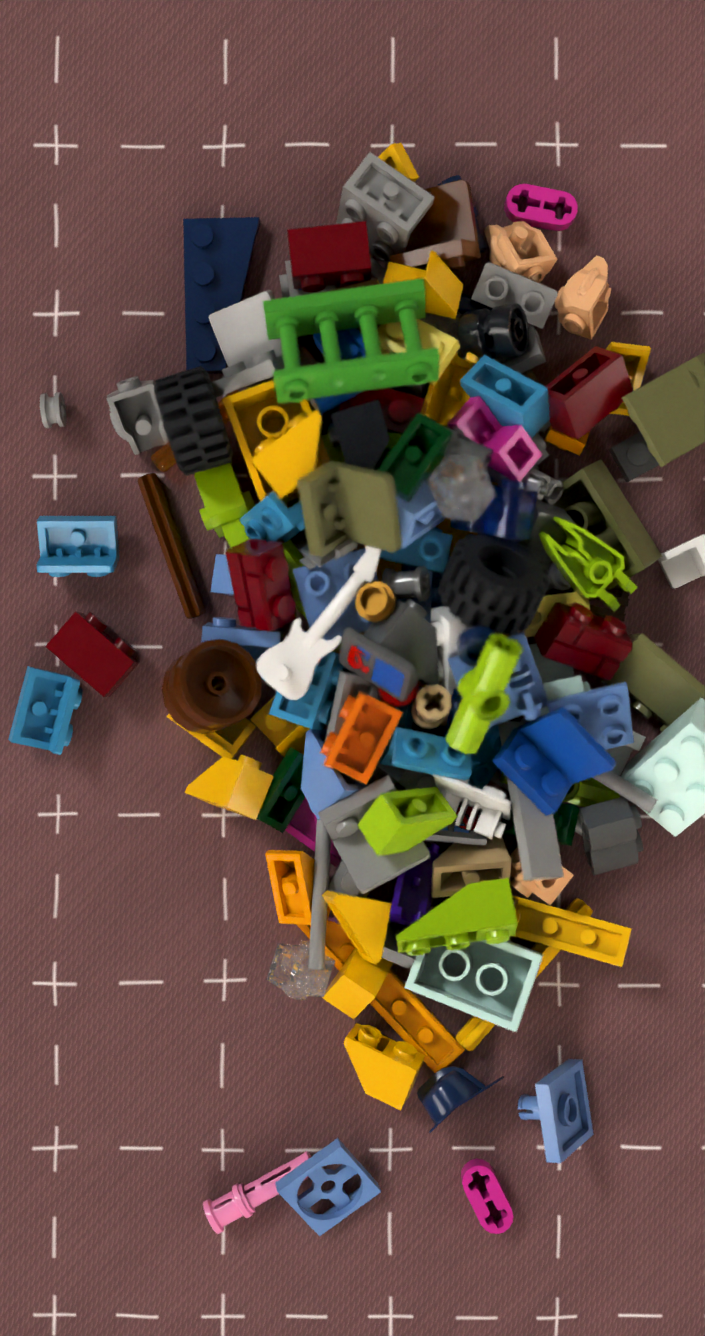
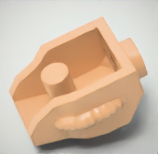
(520, 250)
(585, 299)

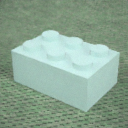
(674, 771)
(479, 979)

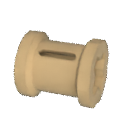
(425, 697)

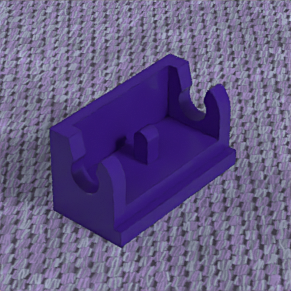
(413, 891)

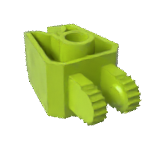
(224, 503)
(587, 563)

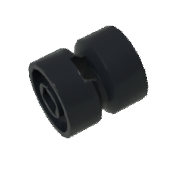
(495, 332)

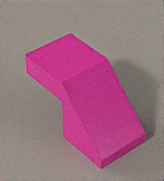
(512, 447)

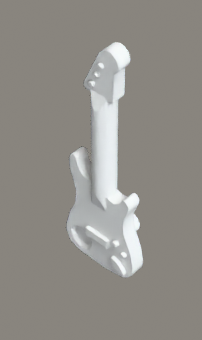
(292, 662)

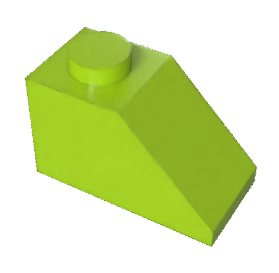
(405, 819)

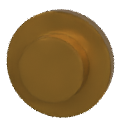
(375, 601)

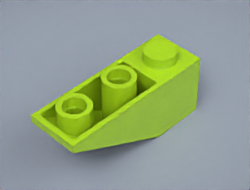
(470, 915)

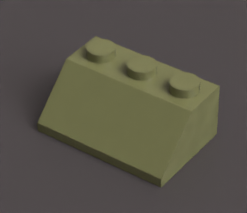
(602, 509)
(656, 682)

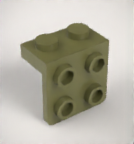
(349, 504)

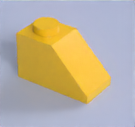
(233, 785)

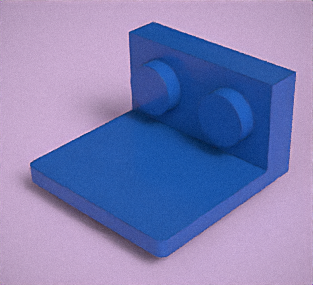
(551, 757)

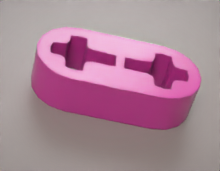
(542, 198)
(479, 1199)

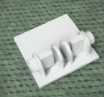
(488, 800)

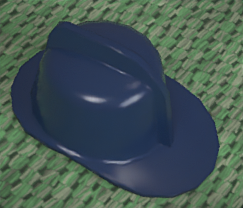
(449, 1090)

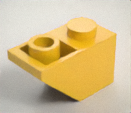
(291, 455)
(383, 1065)

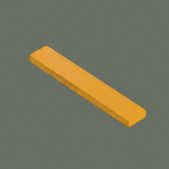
(399, 1006)

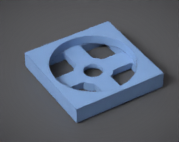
(343, 1203)

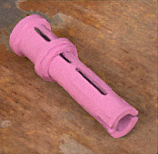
(245, 1198)

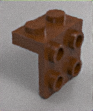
(445, 229)

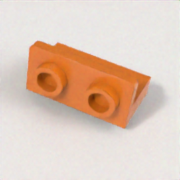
(362, 736)

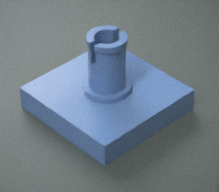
(562, 1110)

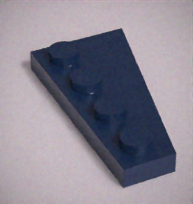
(215, 275)

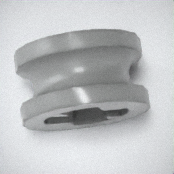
(53, 410)

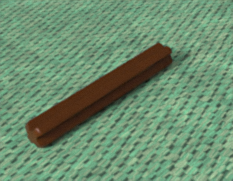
(171, 545)

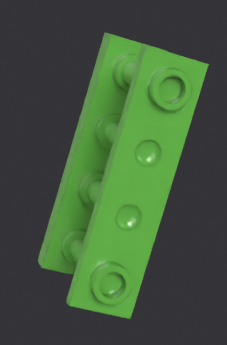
(344, 310)

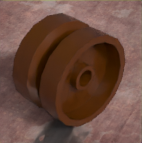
(212, 686)

